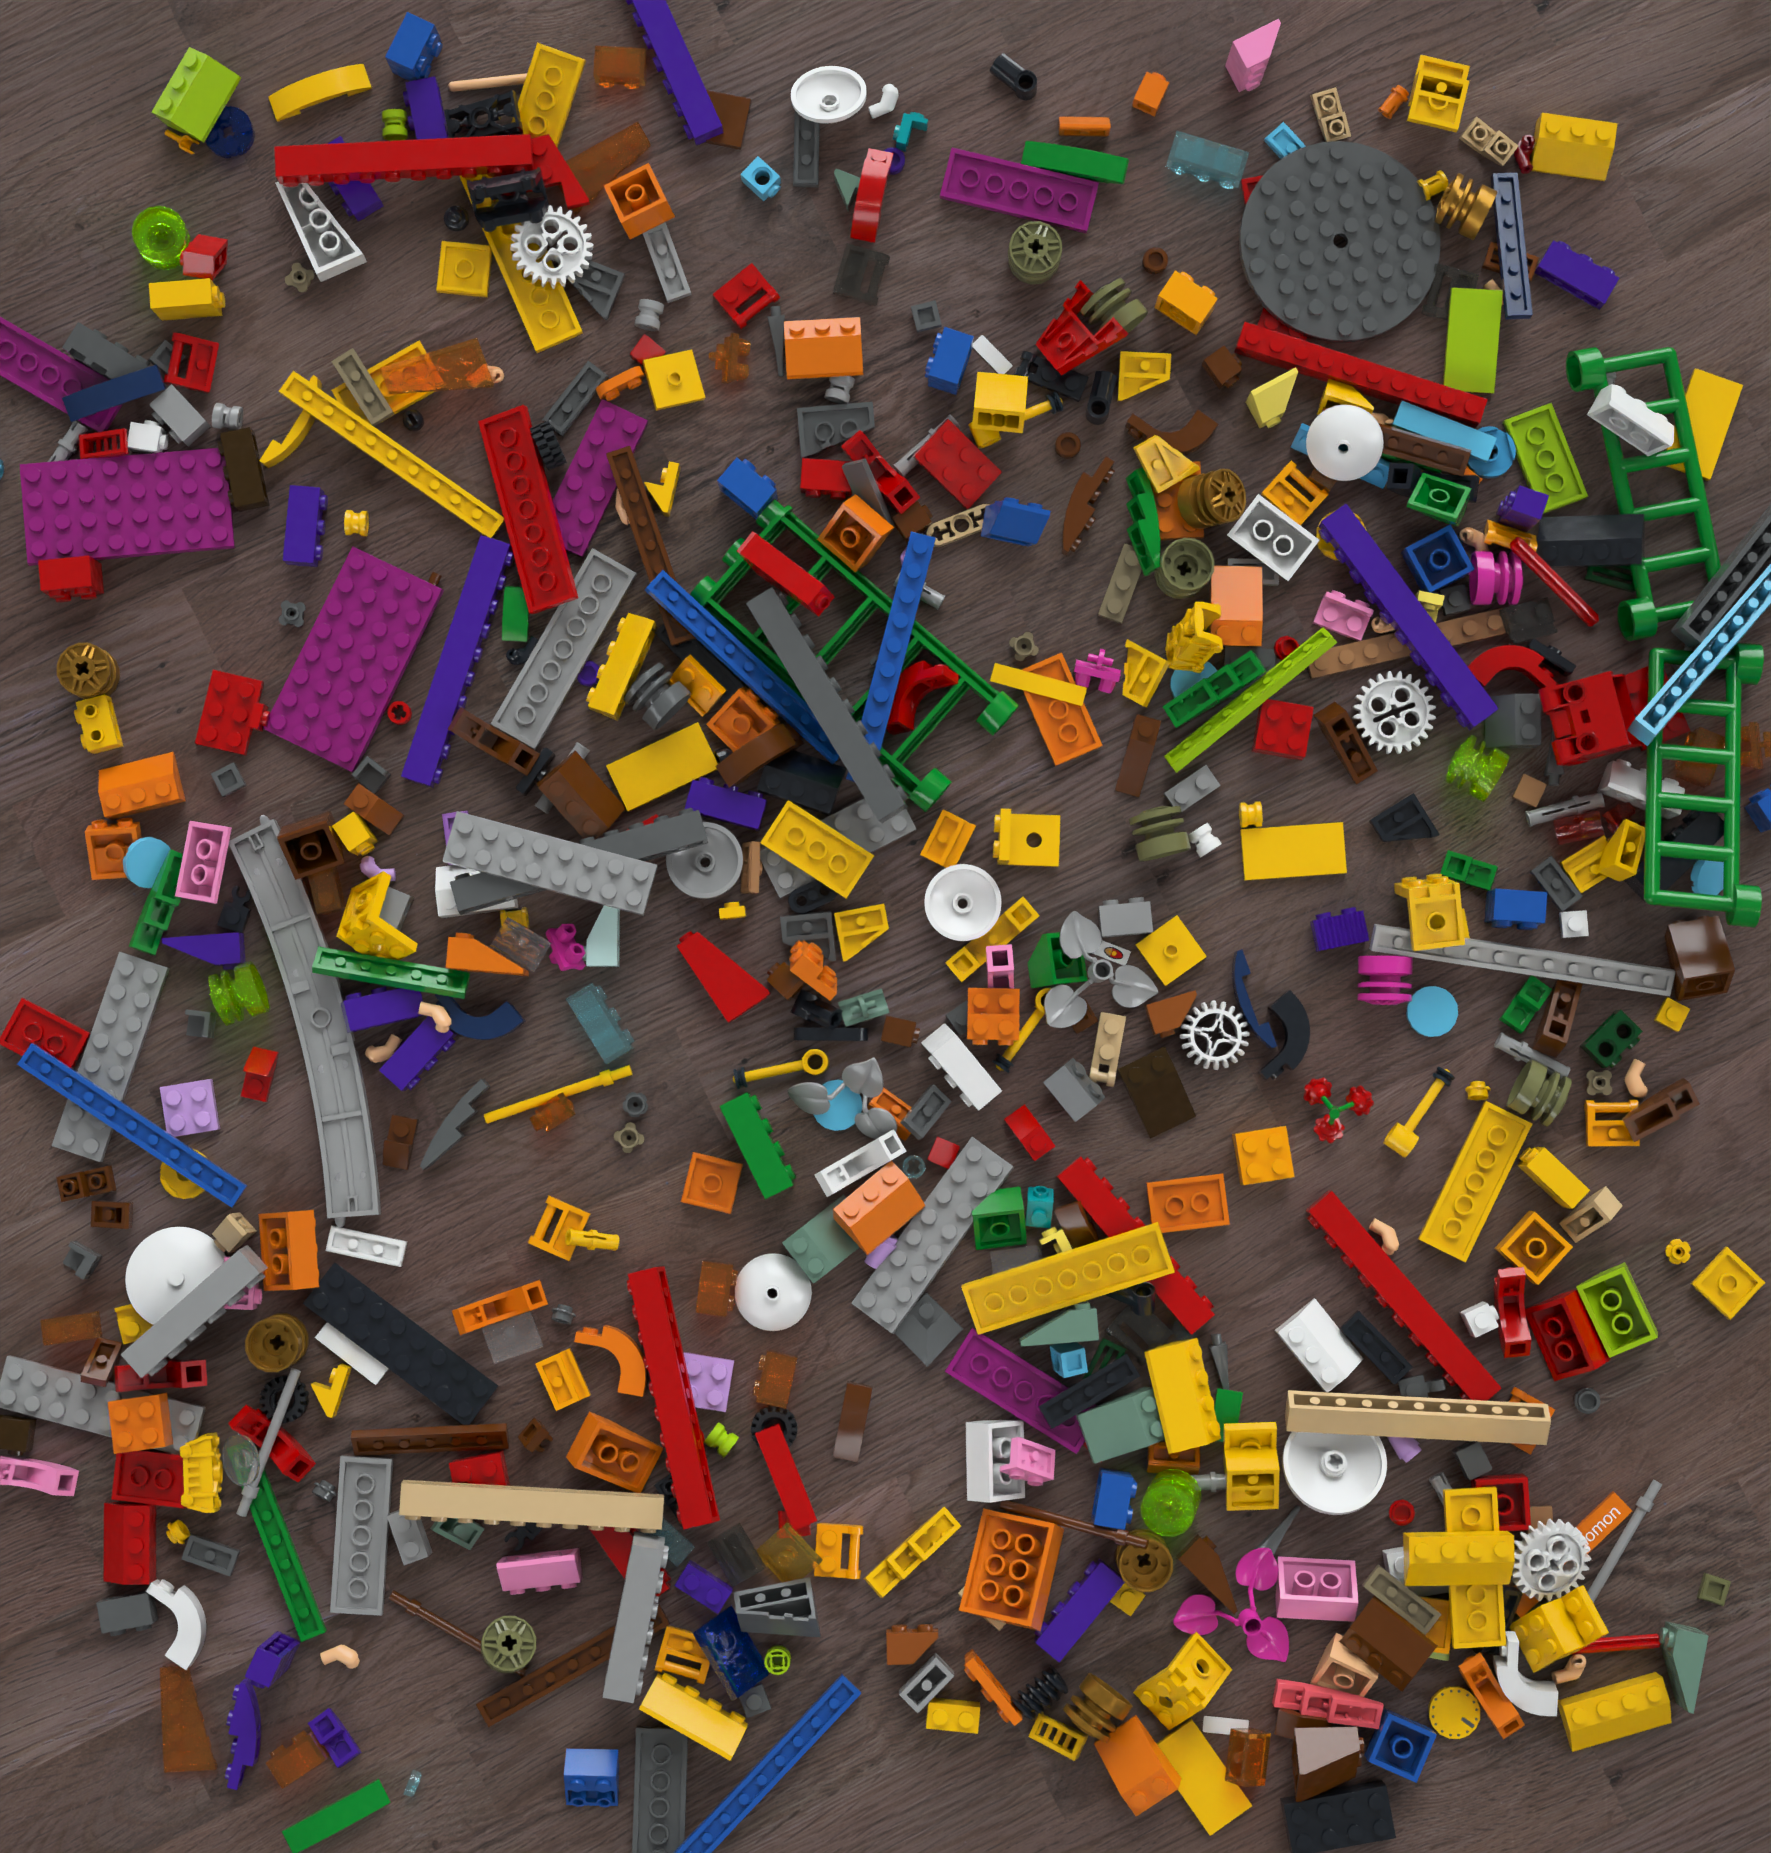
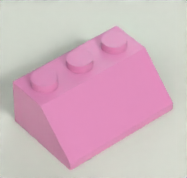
(1251, 55)
(203, 862)
(540, 1570)
(1316, 1589)

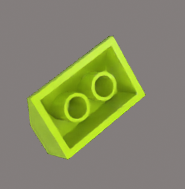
(196, 95)
(1617, 1310)

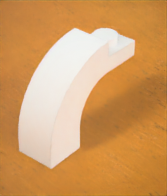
(860, 1163)
(190, 1621)
(1527, 1694)

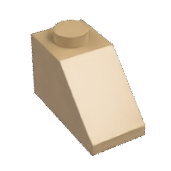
(1591, 1214)
(233, 1232)

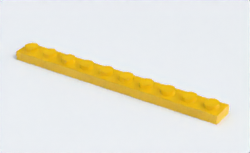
(391, 455)

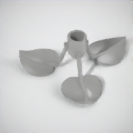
(1082, 937)
(860, 1078)

